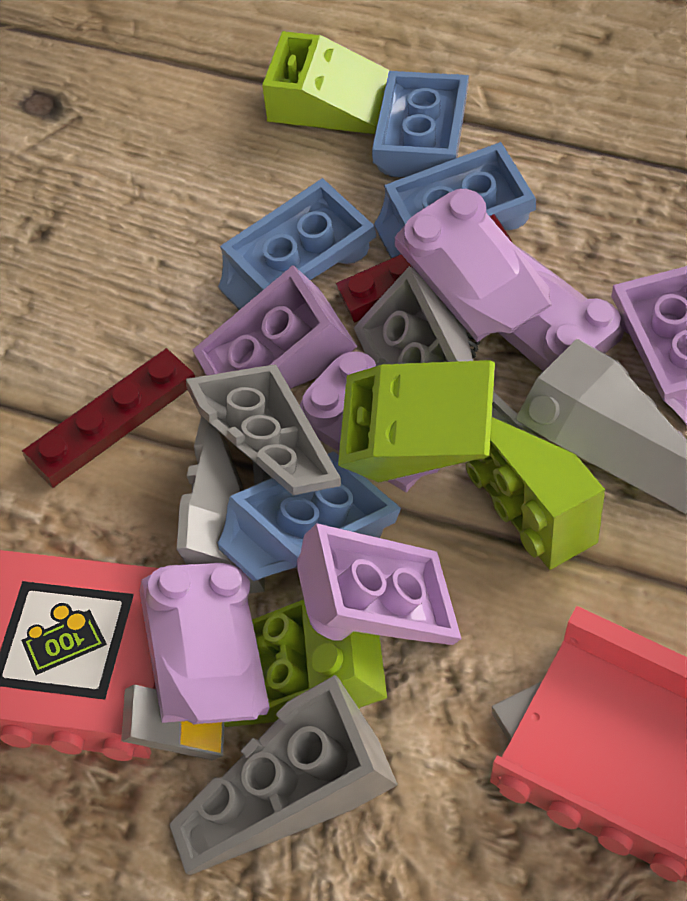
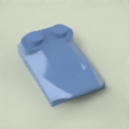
(419, 121)
(484, 171)
(306, 232)
(269, 523)

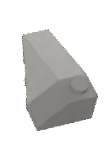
(412, 326)
(605, 418)
(266, 424)
(205, 509)
(296, 775)

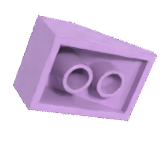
(280, 326)

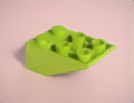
(323, 85)
(416, 417)
(541, 492)
(300, 658)

